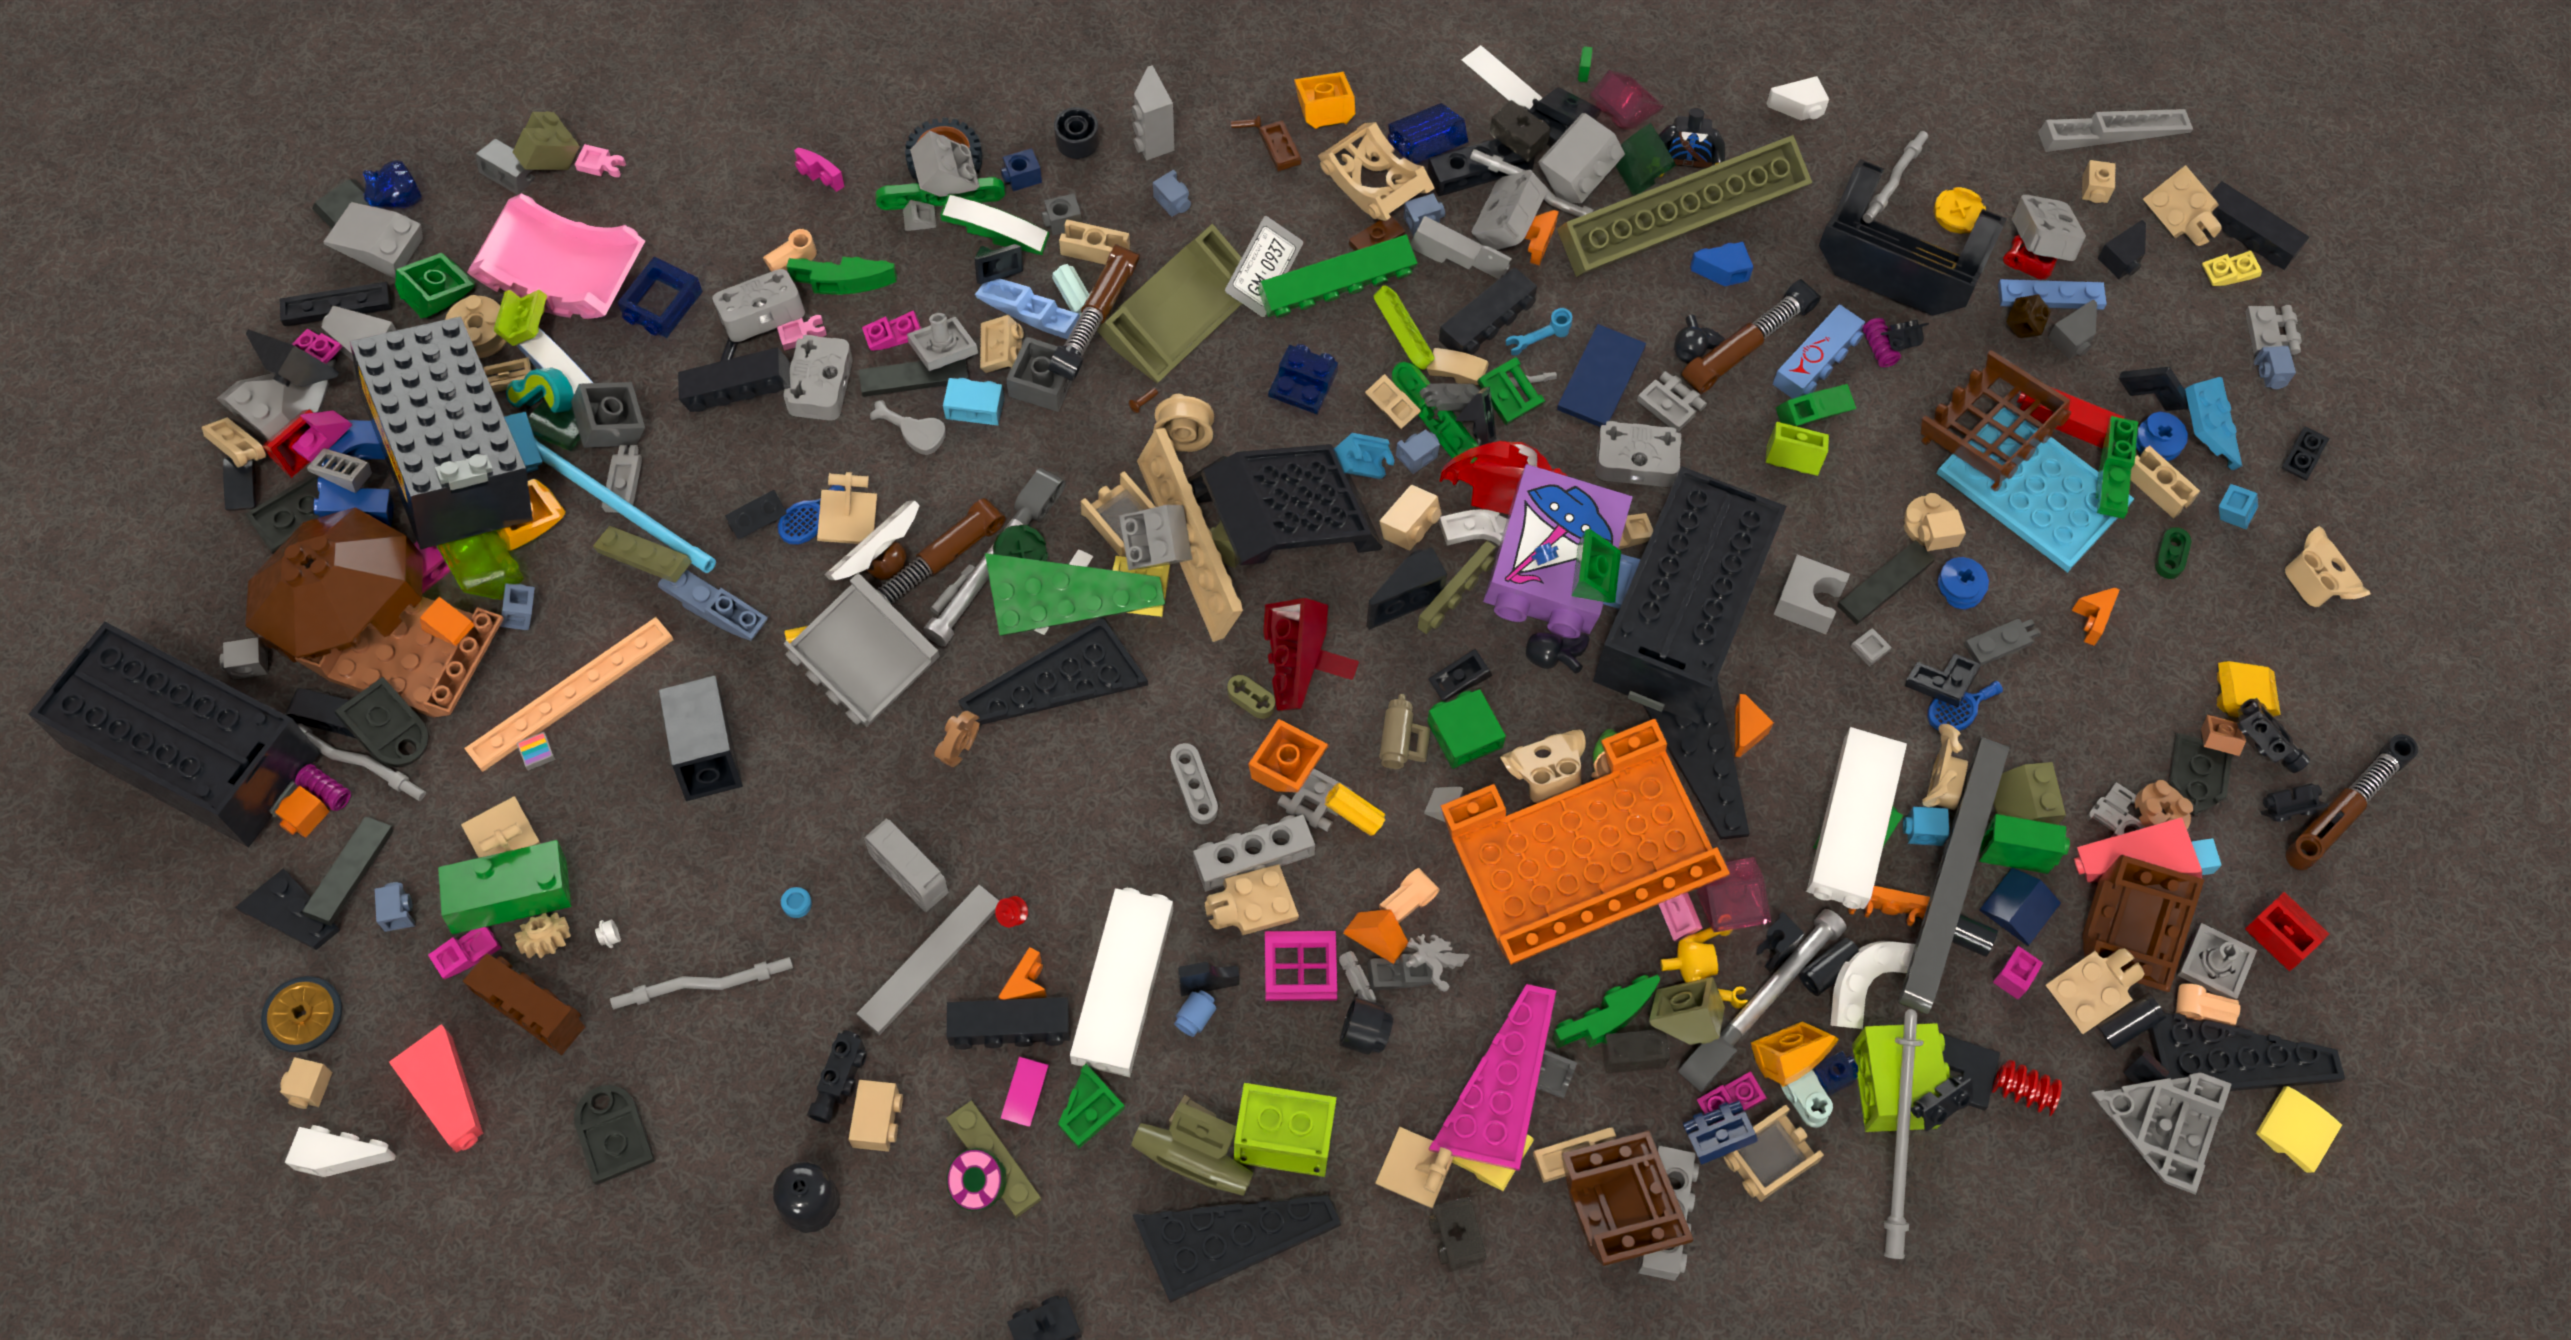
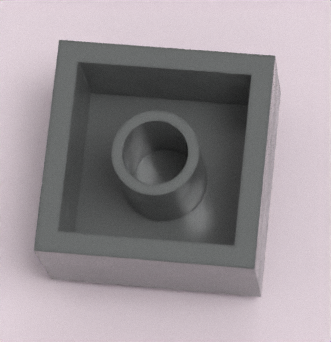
(1031, 379)
(607, 414)

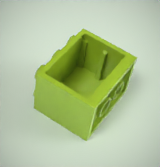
(1880, 1072)
(1284, 1129)

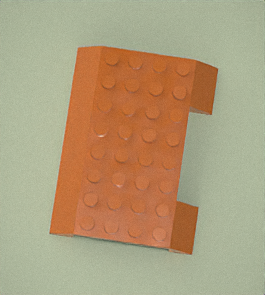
(1586, 851)

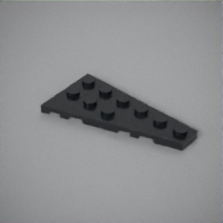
(1069, 672)
(1707, 763)
(2240, 1055)
(1218, 1241)

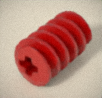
(2028, 1086)

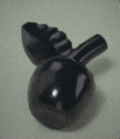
(1693, 341)
(1548, 649)

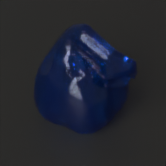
(391, 186)

